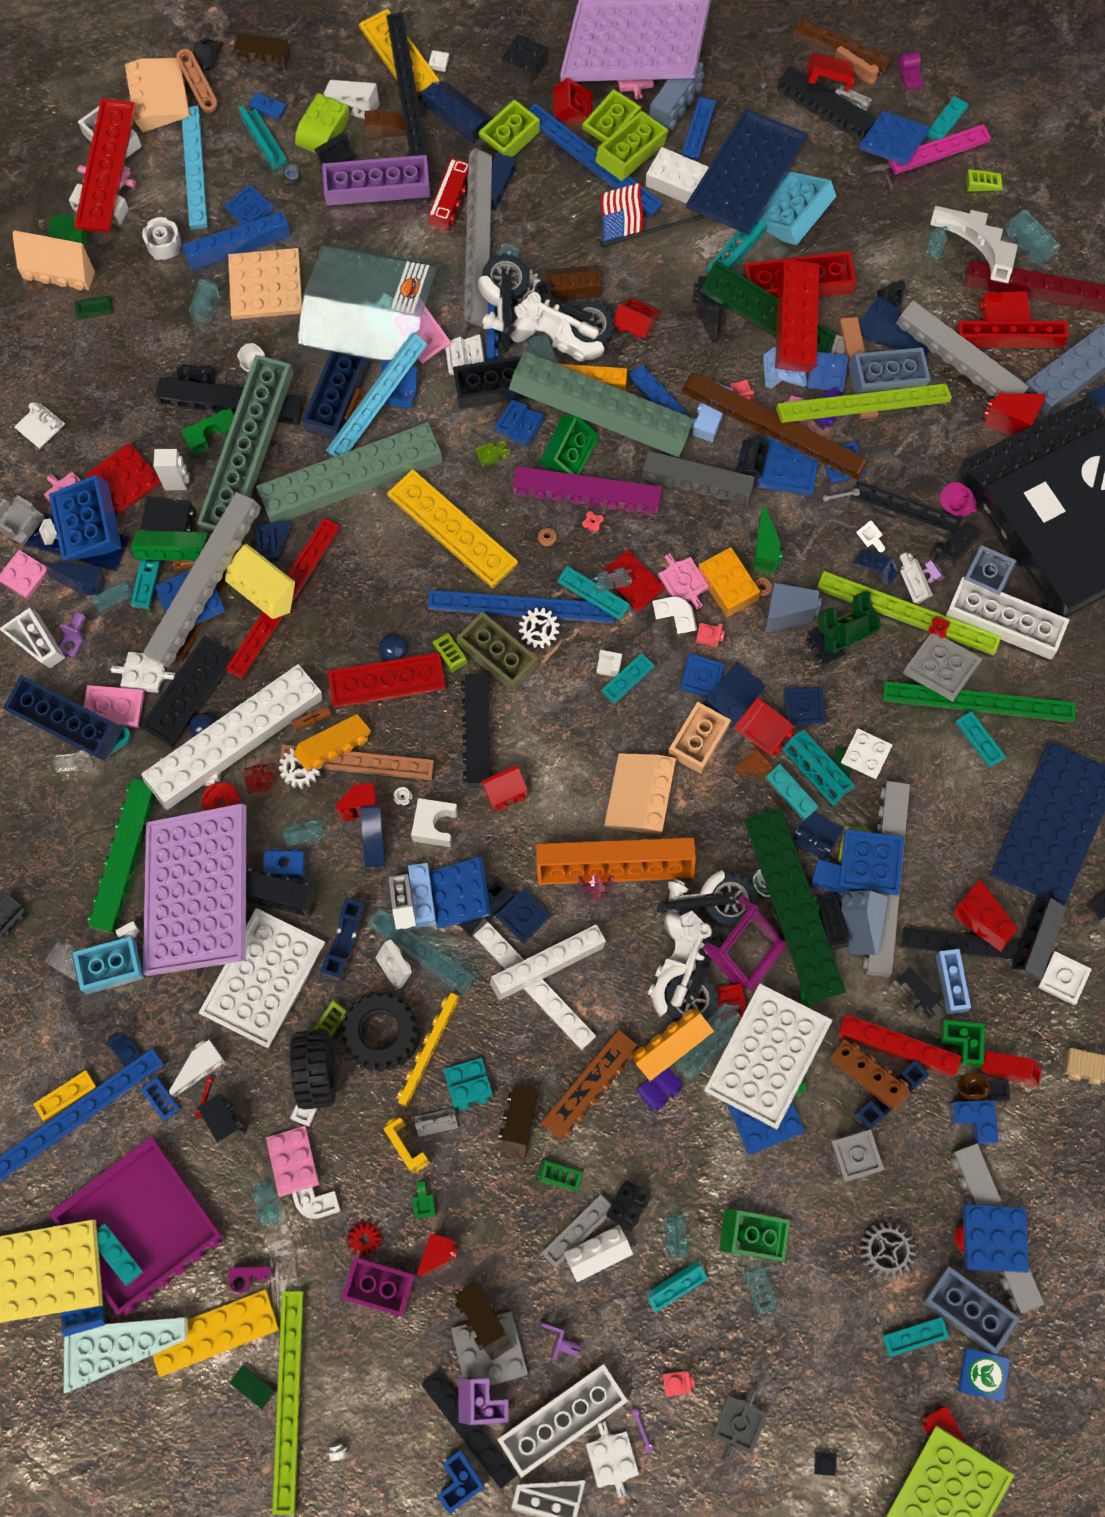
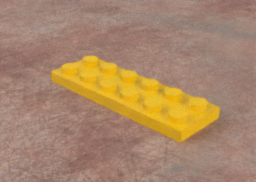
(378, 35)
(220, 1331)

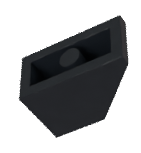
(206, 52)

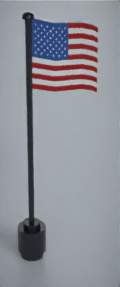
(624, 215)

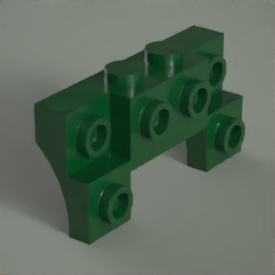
(851, 627)

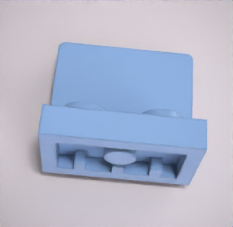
(775, 376)

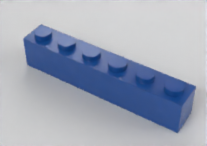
(236, 240)

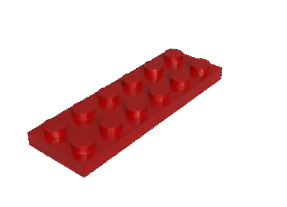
(386, 680)

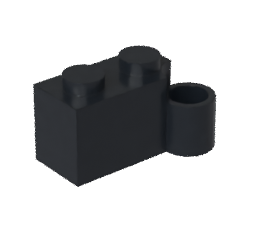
(956, 545)

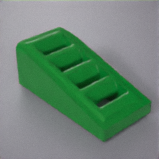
(542, 1171)

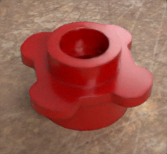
(939, 622)

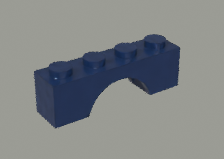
(342, 947)
(876, 1110)

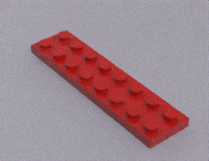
(105, 165)

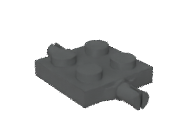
(739, 1424)

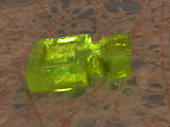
(489, 454)

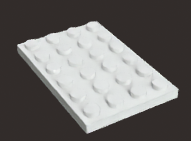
(259, 992)
(768, 1056)

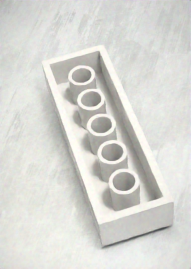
(1009, 618)
(562, 1420)

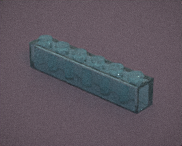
(422, 953)

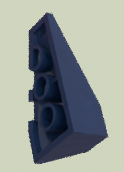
(881, 327)

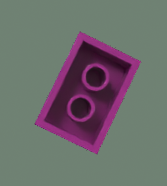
(378, 1287)

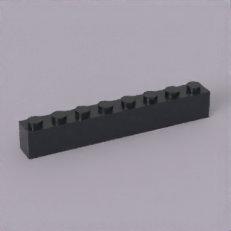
(215, 398)

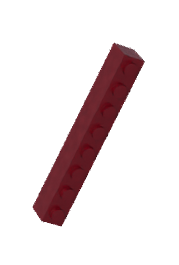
(1039, 287)

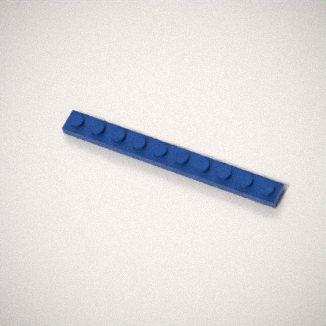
(587, 156)
(516, 606)
(79, 1113)

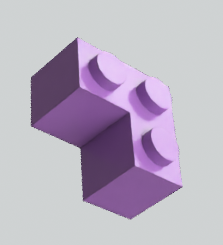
(475, 1404)

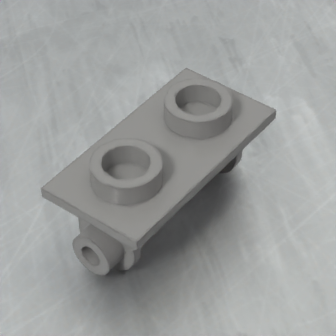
(857, 99)
(436, 1122)

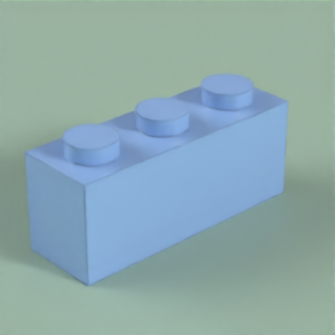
(708, 421)
(422, 895)
(953, 981)

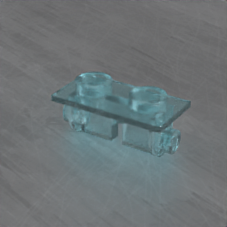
(937, 242)
(606, 580)
(112, 596)
(294, 834)
(265, 1211)
(674, 1227)

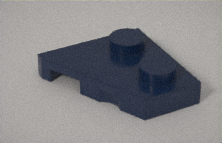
(271, 538)

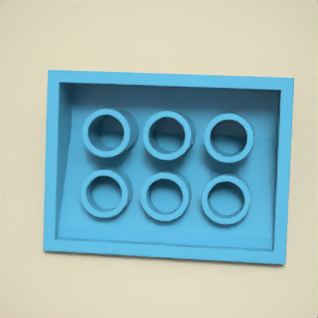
(797, 206)

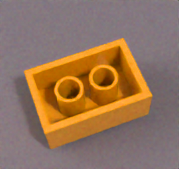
(729, 582)

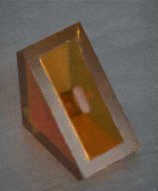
(753, 766)

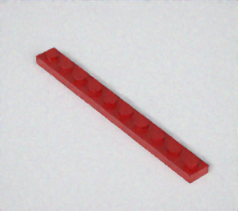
(299, 573)

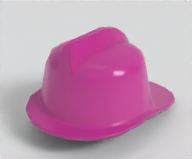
(958, 499)

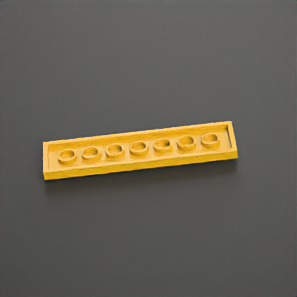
(452, 529)

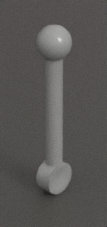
(855, 492)

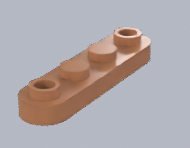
(196, 80)

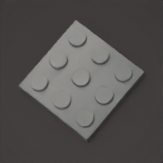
(942, 666)
(478, 1363)

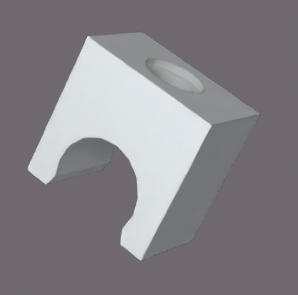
(425, 818)

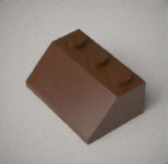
(575, 282)

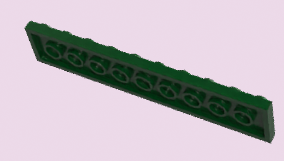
(794, 907)

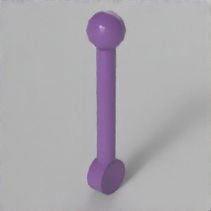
(648, 1447)

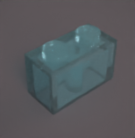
(204, 301)

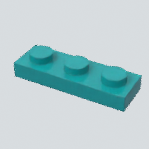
(947, 119)
(627, 679)
(980, 739)
(791, 792)
(117, 1256)
(676, 1286)
(915, 1337)

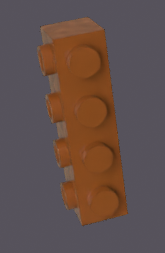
(870, 1075)

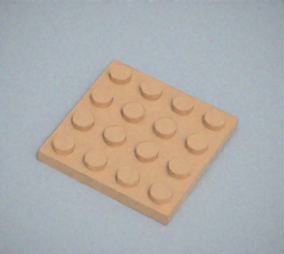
(265, 283)

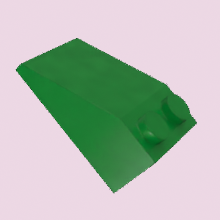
(63, 228)
(767, 551)
(754, 1235)

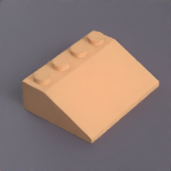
(157, 91)
(53, 261)
(640, 793)

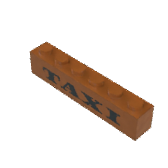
(589, 1085)

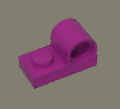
(909, 68)
(247, 1273)

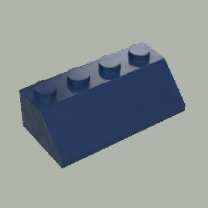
(455, 110)

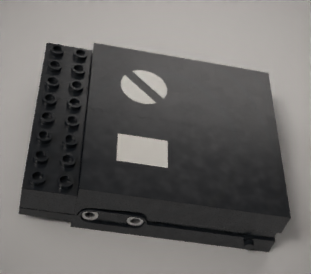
(1048, 504)

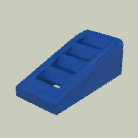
(149, 1085)

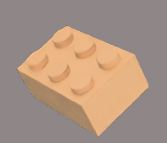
(699, 737)

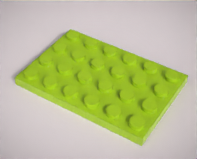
(951, 1481)

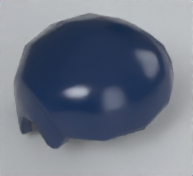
(392, 647)
(200, 722)

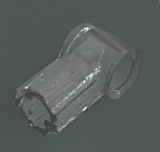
(72, 762)

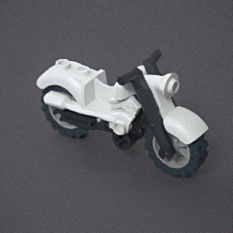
(567, 324)
(690, 936)

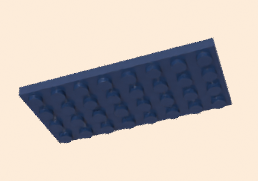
(746, 171)
(1053, 825)

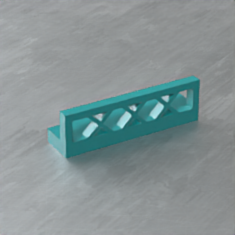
(263, 138)
(743, 249)
(586, 589)
(820, 764)

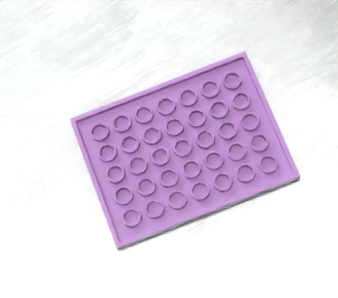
(635, 40)
(195, 891)

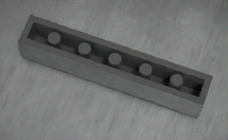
(698, 477)

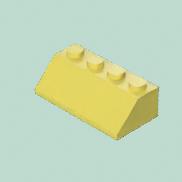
(260, 582)

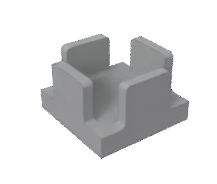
(19, 519)
(856, 1156)

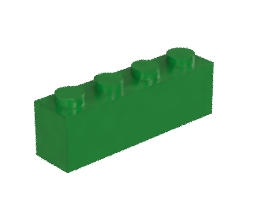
(168, 545)

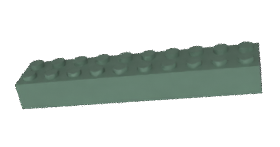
(601, 403)
(247, 437)
(350, 473)

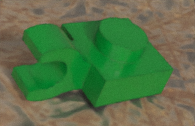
(424, 1203)

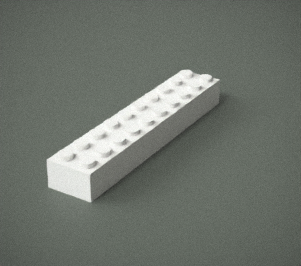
(232, 737)

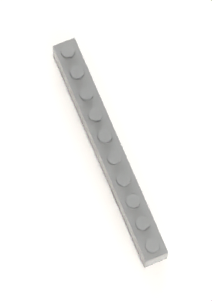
(202, 580)
(893, 822)

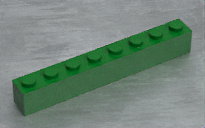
(122, 858)

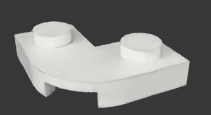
(678, 608)
(316, 1207)

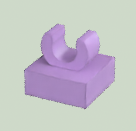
(935, 572)

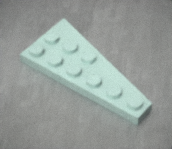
(116, 1346)

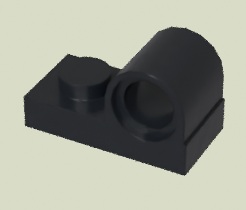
(893, 293)

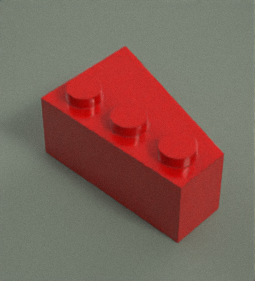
(985, 917)

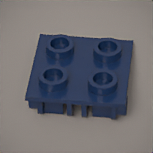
(817, 835)

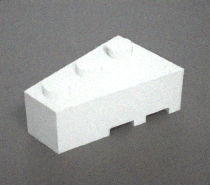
(357, 95)
(34, 637)
(549, 1499)

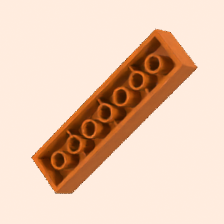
(623, 859)

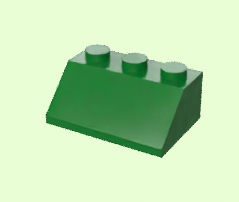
(569, 446)

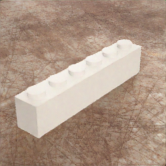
(547, 962)

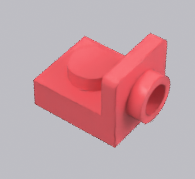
(743, 389)
(710, 634)
(678, 1383)

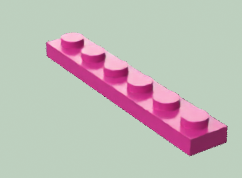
(944, 148)

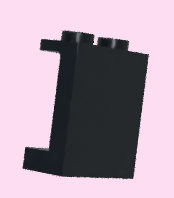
(167, 515)

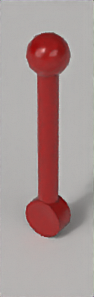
(209, 1080)

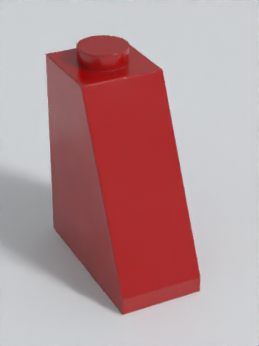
(1012, 1068)

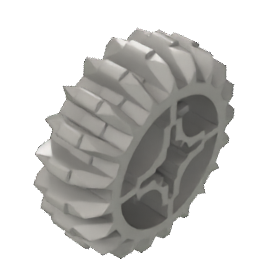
(903, 1241)

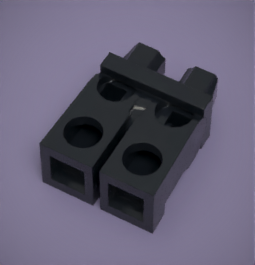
(917, 993)

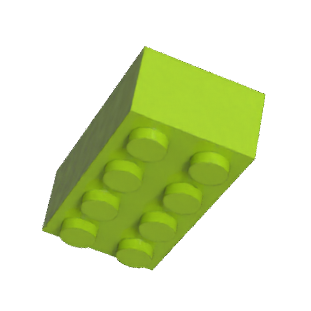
(631, 145)

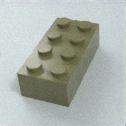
(497, 651)

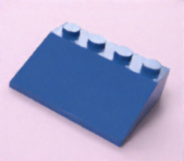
(85, 519)

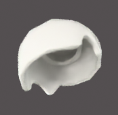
(247, 353)

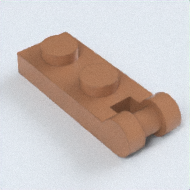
(861, 69)

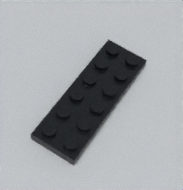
(187, 691)

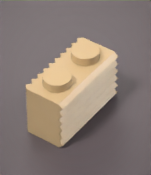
(1084, 1065)

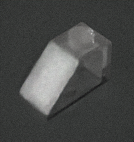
(62, 960)

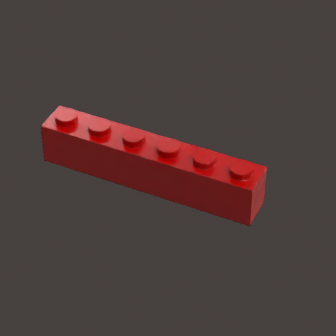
(1014, 333)
(898, 1046)

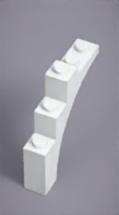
(986, 238)

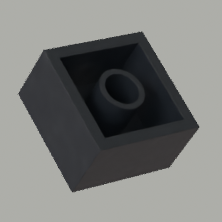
(524, 59)
(221, 1120)

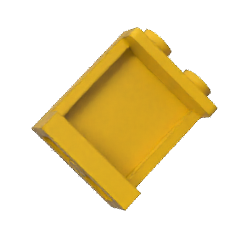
(413, 1164)

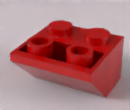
(359, 795)

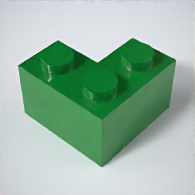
(969, 1039)

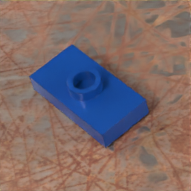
(267, 106)

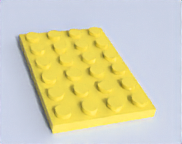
(49, 1271)

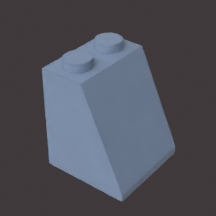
(991, 570)
(791, 607)

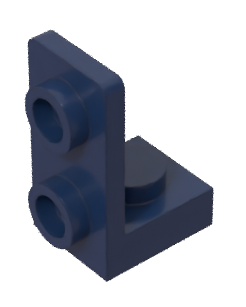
(878, 562)
(123, 1048)

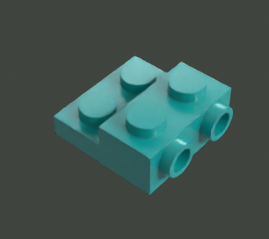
(468, 1084)

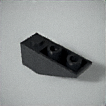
(499, 897)

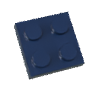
(804, 706)
(523, 916)

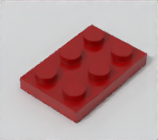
(643, 586)

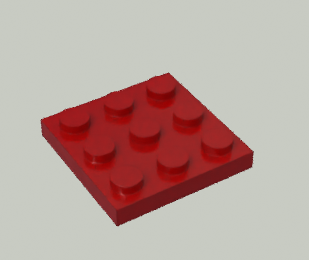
(127, 477)

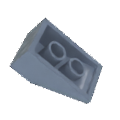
(864, 920)

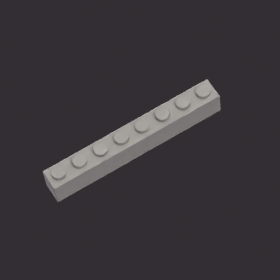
(958, 351)
(982, 1191)

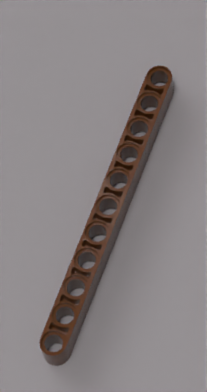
(769, 423)

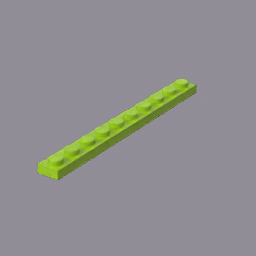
(863, 403)
(910, 613)
(288, 1403)

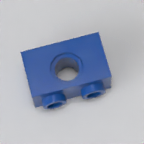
(295, 868)

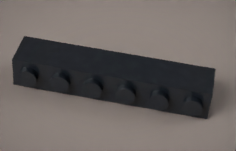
(825, 104)
(477, 729)

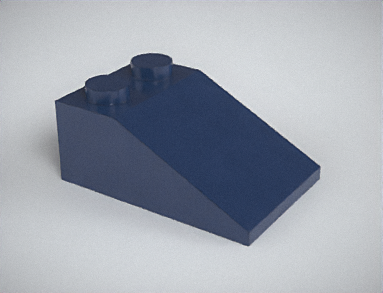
(734, 694)

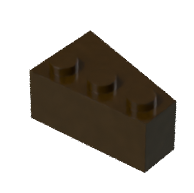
(517, 1122)
(483, 1321)

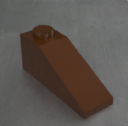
(384, 124)

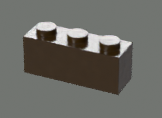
(261, 50)

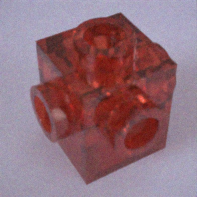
(258, 778)

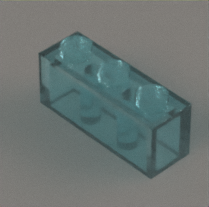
(1032, 237)

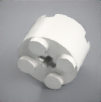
(162, 238)

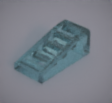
(760, 1272)

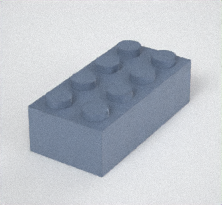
(674, 98)
(888, 370)
(970, 1310)

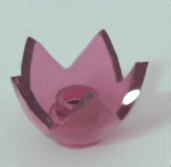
(596, 888)

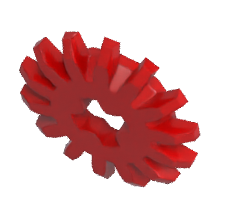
(370, 1245)

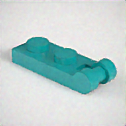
(145, 584)

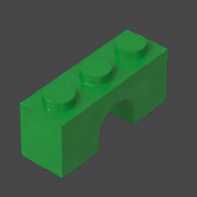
(197, 434)

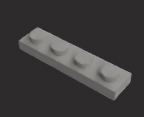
(577, 1231)

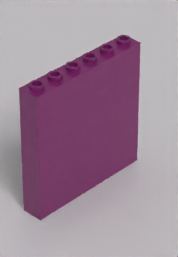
(151, 1216)

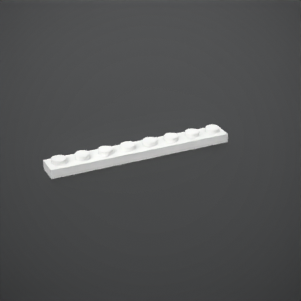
(539, 991)

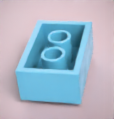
(108, 965)

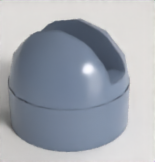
(292, 171)

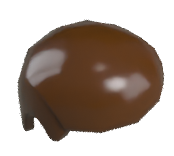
(973, 1087)

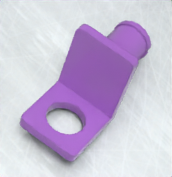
(72, 634)
(561, 1344)

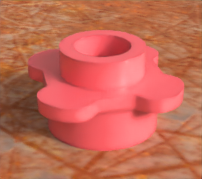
(592, 526)

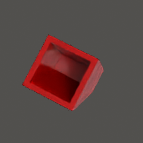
(1013, 412)

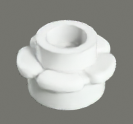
(402, 791)
(336, 1451)

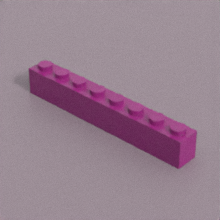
(586, 490)

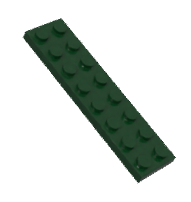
(752, 302)

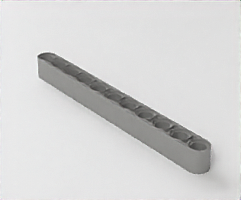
(477, 233)

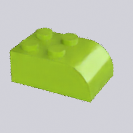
(610, 116)
(321, 122)
(511, 129)

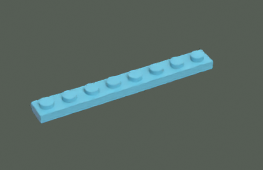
(194, 170)
(377, 395)

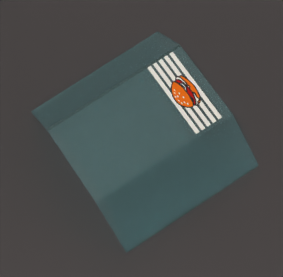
(364, 301)

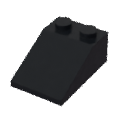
(706, 309)

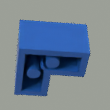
(980, 1116)
(466, 1482)

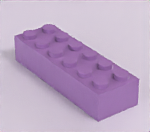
(376, 180)

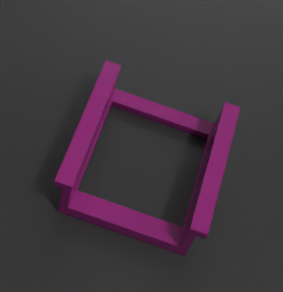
(725, 963)

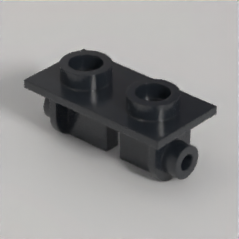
(196, 374)

